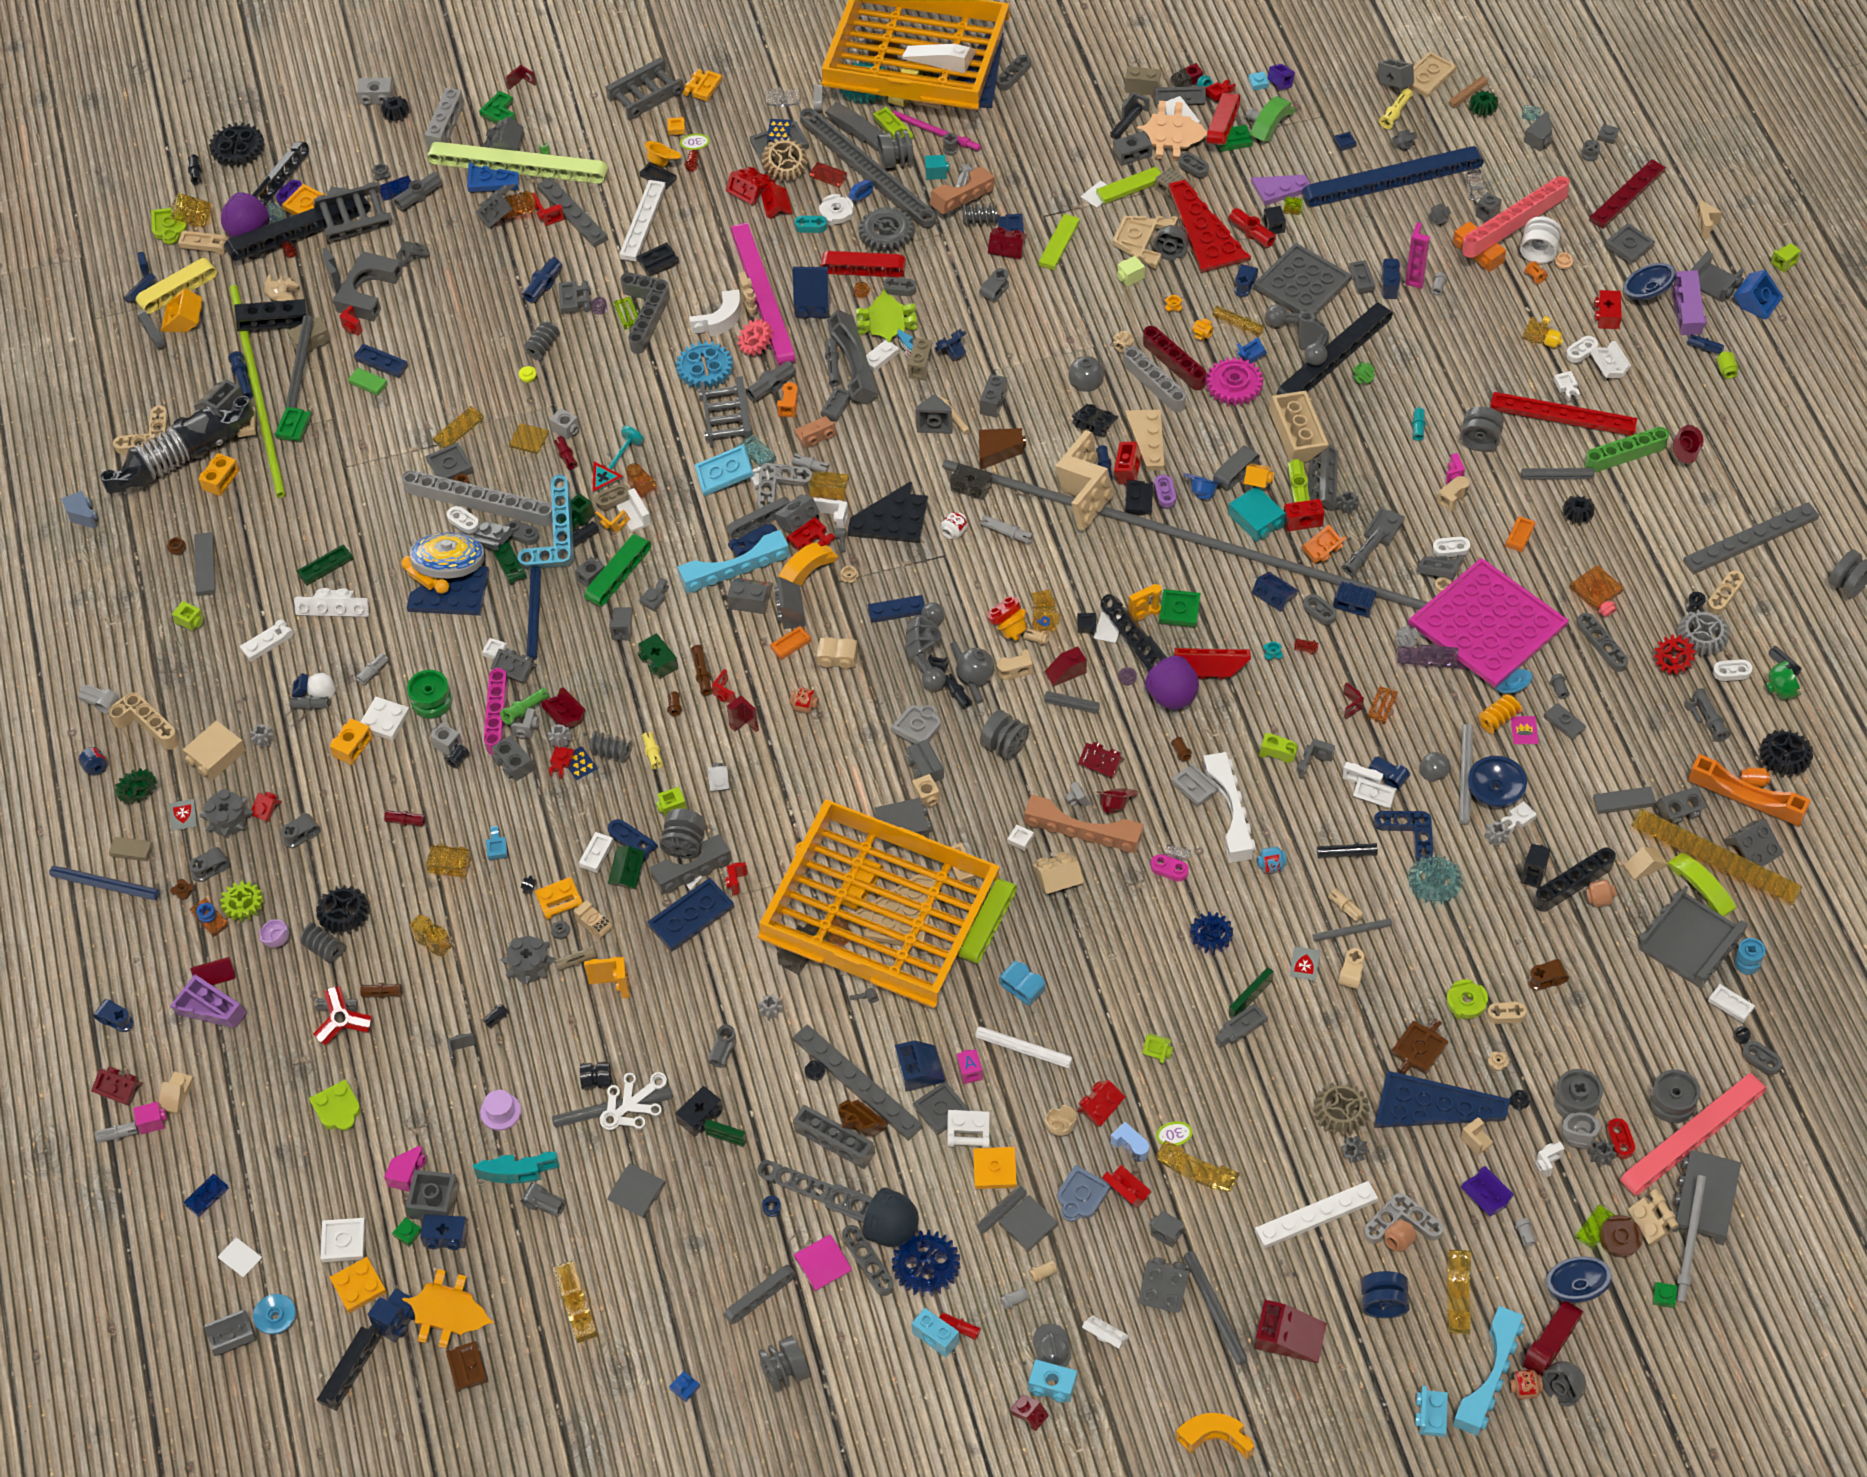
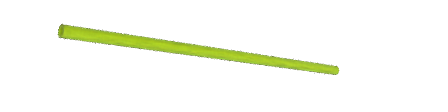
(259, 401)

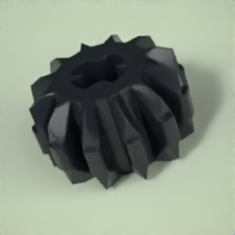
(395, 109)
(1578, 509)

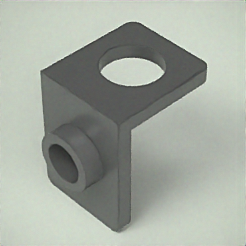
(1132, 99)
(411, 248)
(458, 1042)

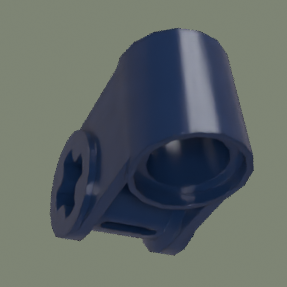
(1245, 280)
(114, 1016)

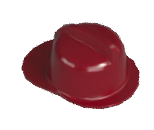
(1688, 444)
(1115, 799)

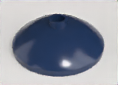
(1649, 281)
(1498, 773)
(1579, 1279)

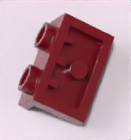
(1100, 760)
(115, 1085)

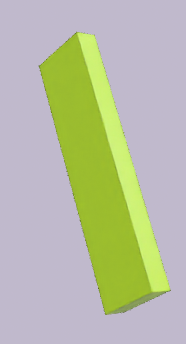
(1128, 185)
(1059, 241)

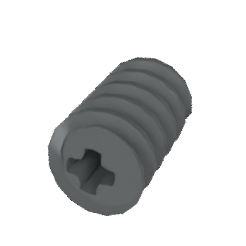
(980, 214)
(541, 339)
(609, 747)
(321, 943)

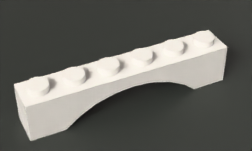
(1237, 840)

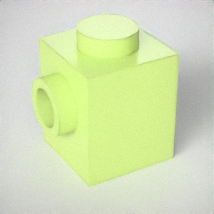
(1131, 271)

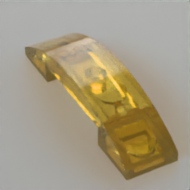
(1196, 1169)
(1459, 1292)

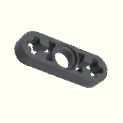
(1013, 78)
(151, 329)

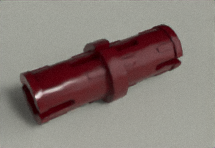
(565, 452)
(404, 818)

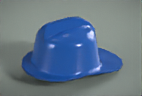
(1201, 486)

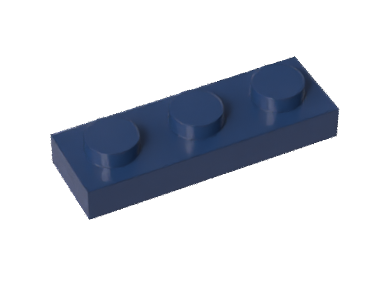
(380, 360)
(896, 608)

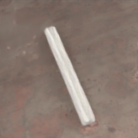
(1024, 1047)

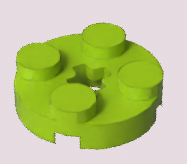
(1466, 1009)

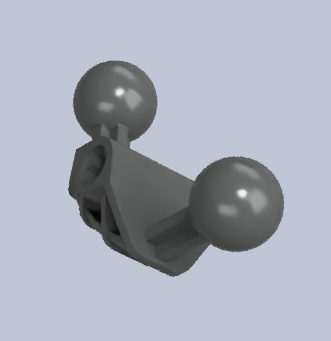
(1312, 332)
(921, 635)

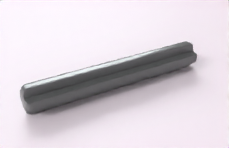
(1557, 473)

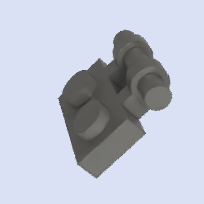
(568, 296)

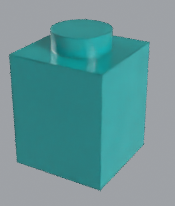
(936, 167)

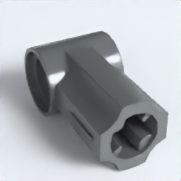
(722, 1047)
(538, 1198)

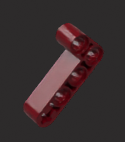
(1555, 1335)

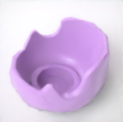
(274, 933)

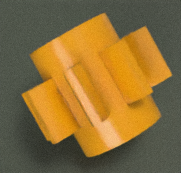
(1203, 329)

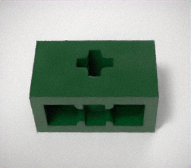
(657, 656)

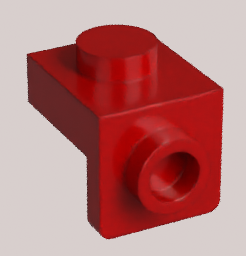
(350, 322)
(264, 805)
(735, 870)

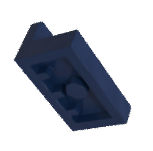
(1274, 590)

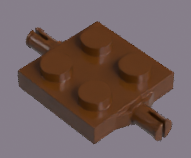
(1419, 1047)

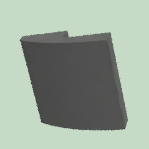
(332, 270)
(636, 1190)

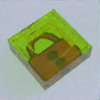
(1292, 206)

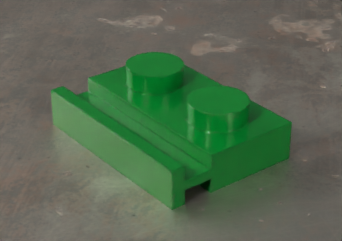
(1238, 138)
(293, 424)

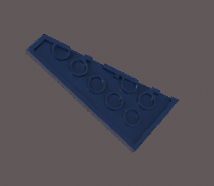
(988, 93)
(1425, 1102)

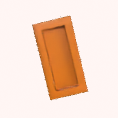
(1520, 534)
(790, 642)

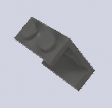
(1715, 280)

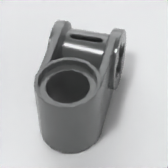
(995, 285)
(301, 829)
(209, 863)

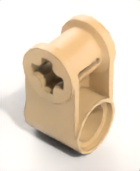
(1352, 970)

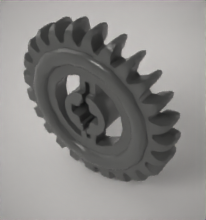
(888, 234)

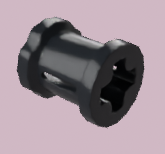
(1698, 604)
(941, 663)
(456, 756)

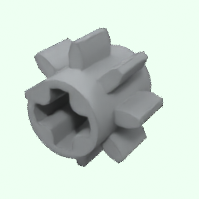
(1407, 636)
(262, 735)
(559, 736)
(1497, 833)
(770, 1007)

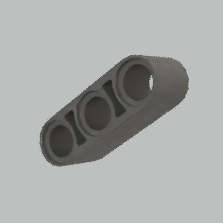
(1235, 467)

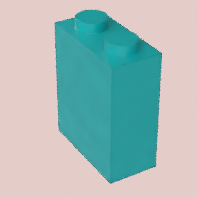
(1256, 514)

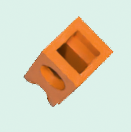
(788, 406)

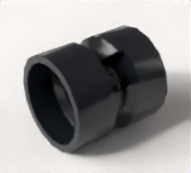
(595, 1075)

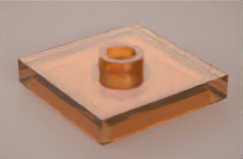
(1596, 587)

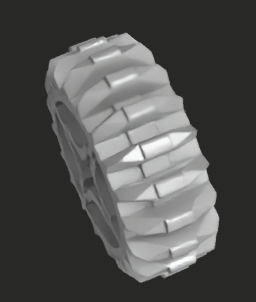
(1704, 627)

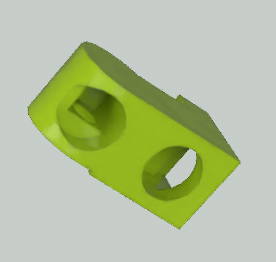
(1278, 748)

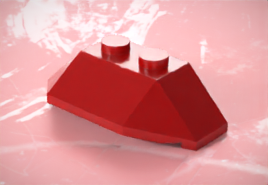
(1215, 662)

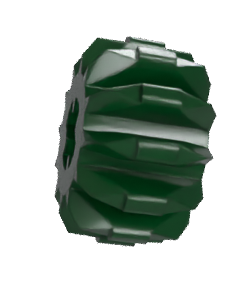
(1483, 103)

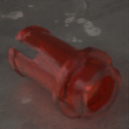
(691, 162)
(288, 249)
(1305, 645)

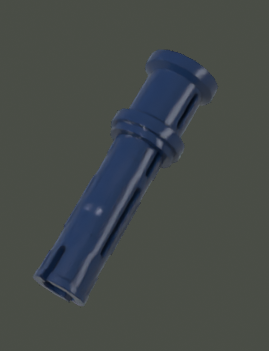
(239, 369)

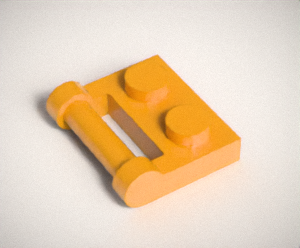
(1139, 602)
(556, 894)

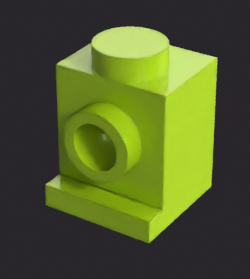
(1786, 257)
(188, 616)
(670, 800)

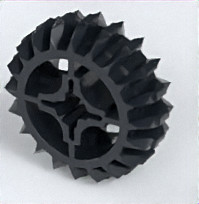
(1797, 749)
(334, 905)

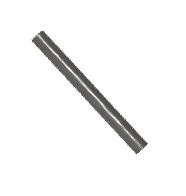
(974, 689)
(1352, 929)

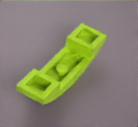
(1704, 882)

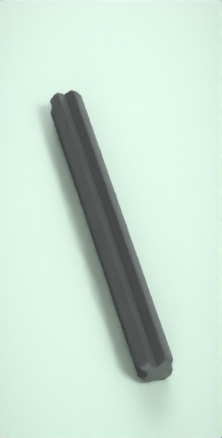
(299, 361)
(596, 1110)
(1215, 1307)

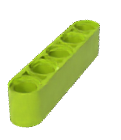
(987, 921)

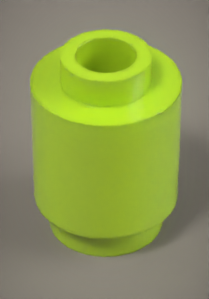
(1727, 365)

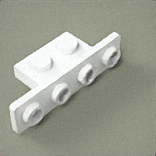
(332, 603)

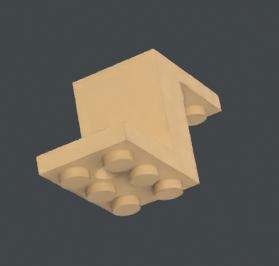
(1084, 480)

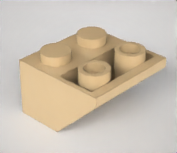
(1058, 872)

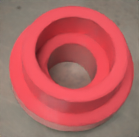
(1607, 608)

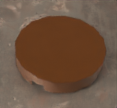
(1621, 1236)

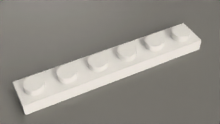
(642, 220)
(1316, 1214)

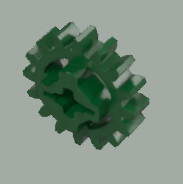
(135, 786)

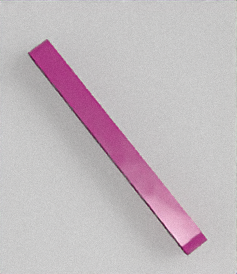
(765, 299)

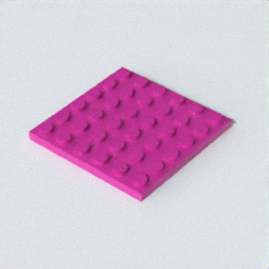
(1489, 622)

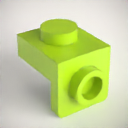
(1158, 1047)

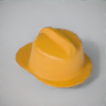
(660, 154)
(1014, 626)

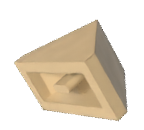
(1644, 863)

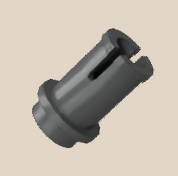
(1558, 682)

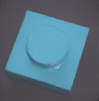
(1258, 81)

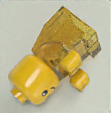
(1540, 333)

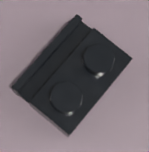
(657, 259)
(1138, 497)

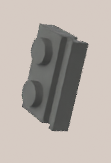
(1388, 521)
(492, 535)

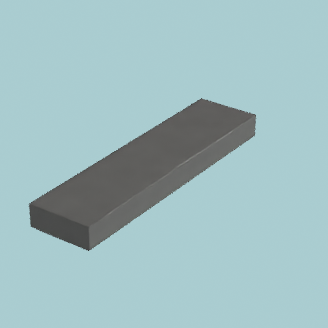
(204, 563)

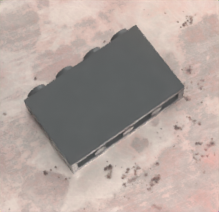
(1718, 1194)

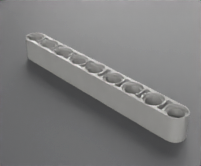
(478, 498)

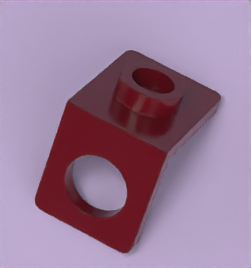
(518, 74)
(1355, 697)

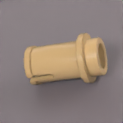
(1036, 636)
(1042, 1271)

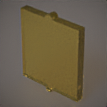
(529, 438)

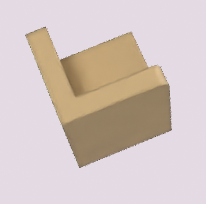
(1475, 1137)

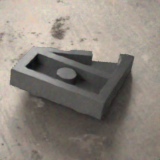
(1440, 566)

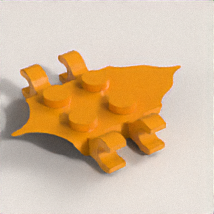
(446, 1309)

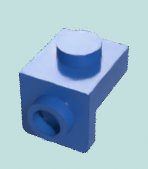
(1252, 350)

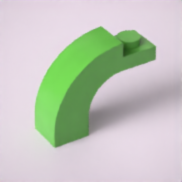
(1270, 117)

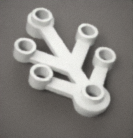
(630, 1103)

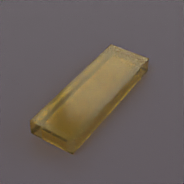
(458, 427)

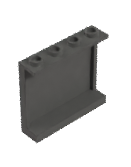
(1691, 938)

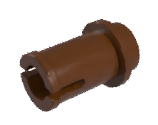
(674, 707)
(1183, 752)

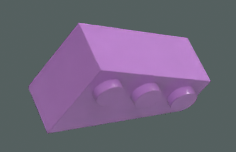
(1688, 303)

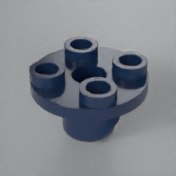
(953, 345)

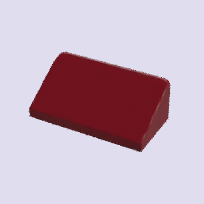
(215, 971)

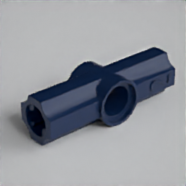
(542, 280)

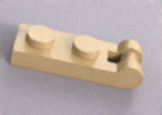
(202, 241)

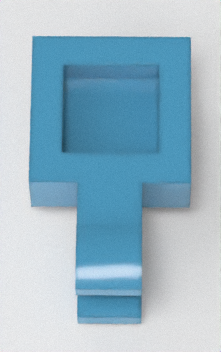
(496, 845)

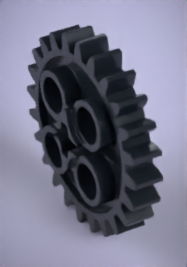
(236, 144)

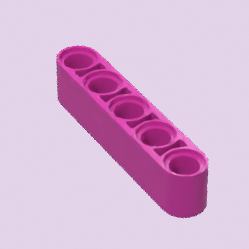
(494, 725)

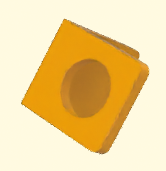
(614, 526)

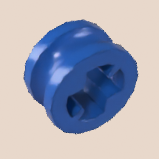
(201, 909)

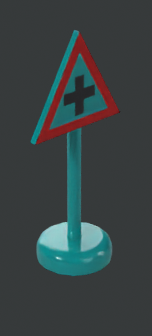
(605, 476)

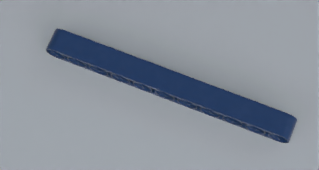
(1392, 176)

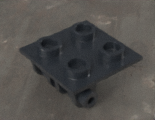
(1094, 418)

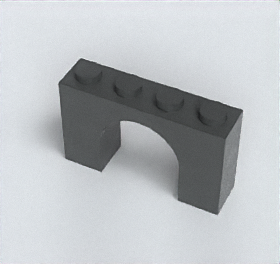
(366, 268)

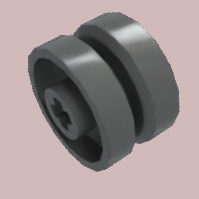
(1482, 429)
(1850, 573)
(1578, 1092)
(1675, 1096)

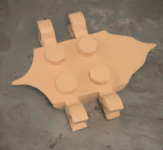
(1172, 131)

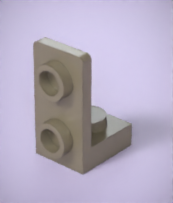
(918, 359)

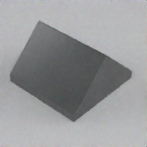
(934, 416)

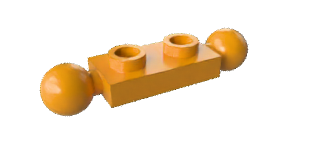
(440, 585)

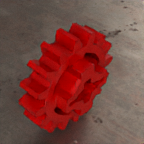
(1683, 654)

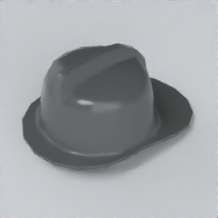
(1052, 1345)

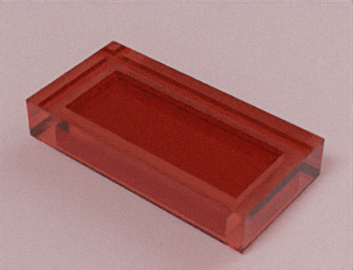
(828, 174)

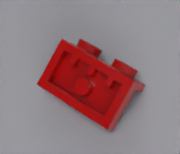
(1128, 1185)

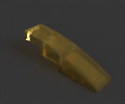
(574, 1301)

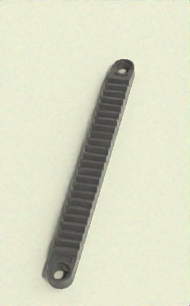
(867, 167)

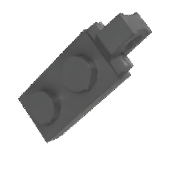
(1241, 1025)

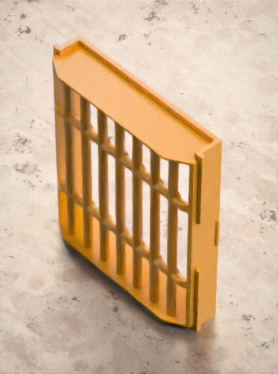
(906, 85)
(877, 973)

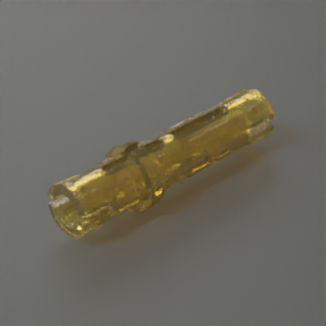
(1243, 322)

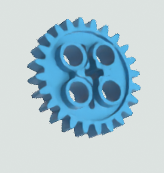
(717, 361)

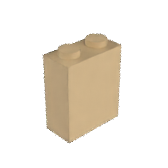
(214, 750)

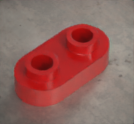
(1003, 610)
(1621, 1140)

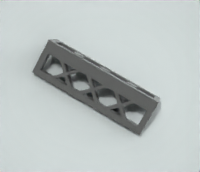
(1328, 477)

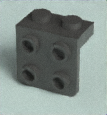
(1164, 1284)

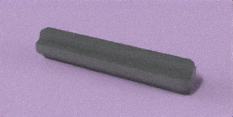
(1072, 702)
(1001, 1209)

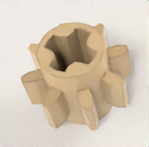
(1123, 340)

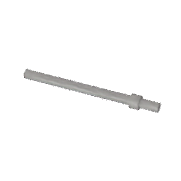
(1684, 1279)

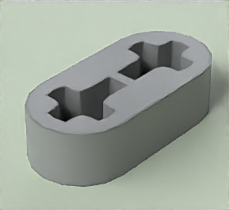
(818, 97)

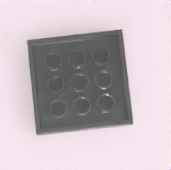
(1302, 280)

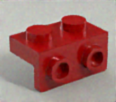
(1101, 1102)

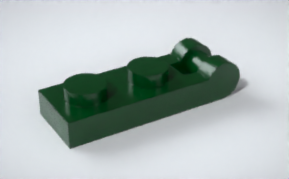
(509, 563)

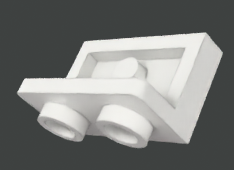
(1611, 360)

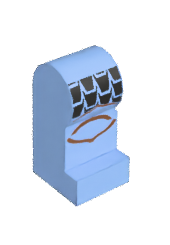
(1131, 1141)

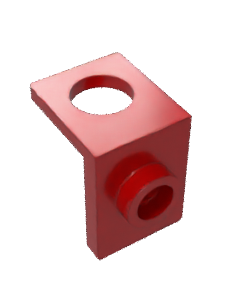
(720, 691)

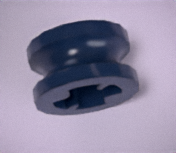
(767, 1202)

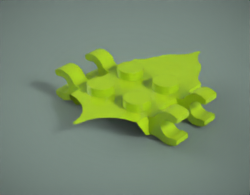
(886, 317)

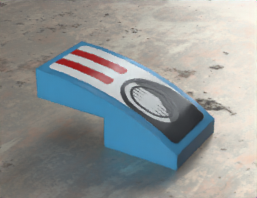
(905, 342)

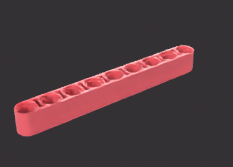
(1515, 216)
(1693, 1134)

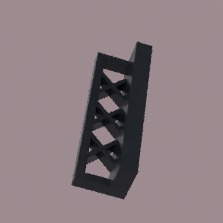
(349, 1367)

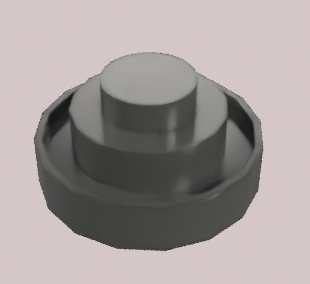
(1404, 138)

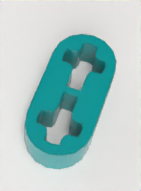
(810, 224)

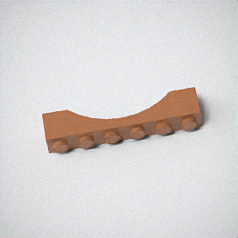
(1120, 834)

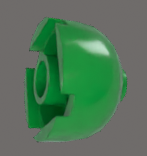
(1783, 682)

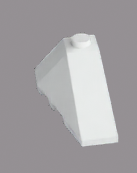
(944, 56)

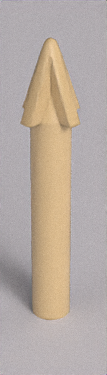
(961, 424)

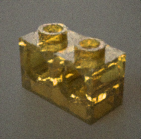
(190, 210)

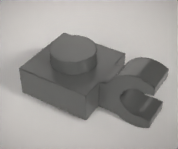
(655, 597)

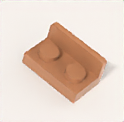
(815, 432)

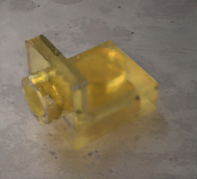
(1043, 598)

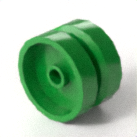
(429, 693)

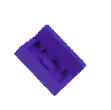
(1488, 1191)

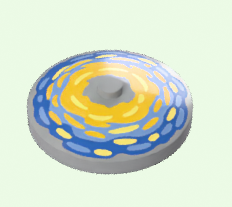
(446, 555)

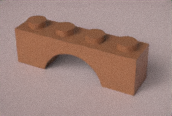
(949, 198)

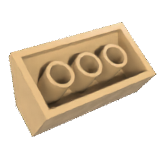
(1297, 425)

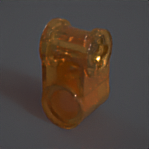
(639, 479)

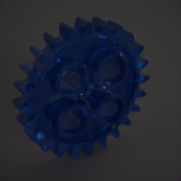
(942, 1272)

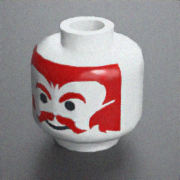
(954, 525)

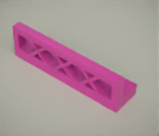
(1417, 258)

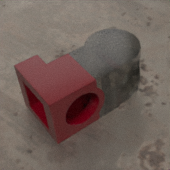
(1187, 76)

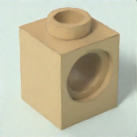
(923, 785)

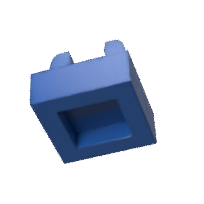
(684, 1386)

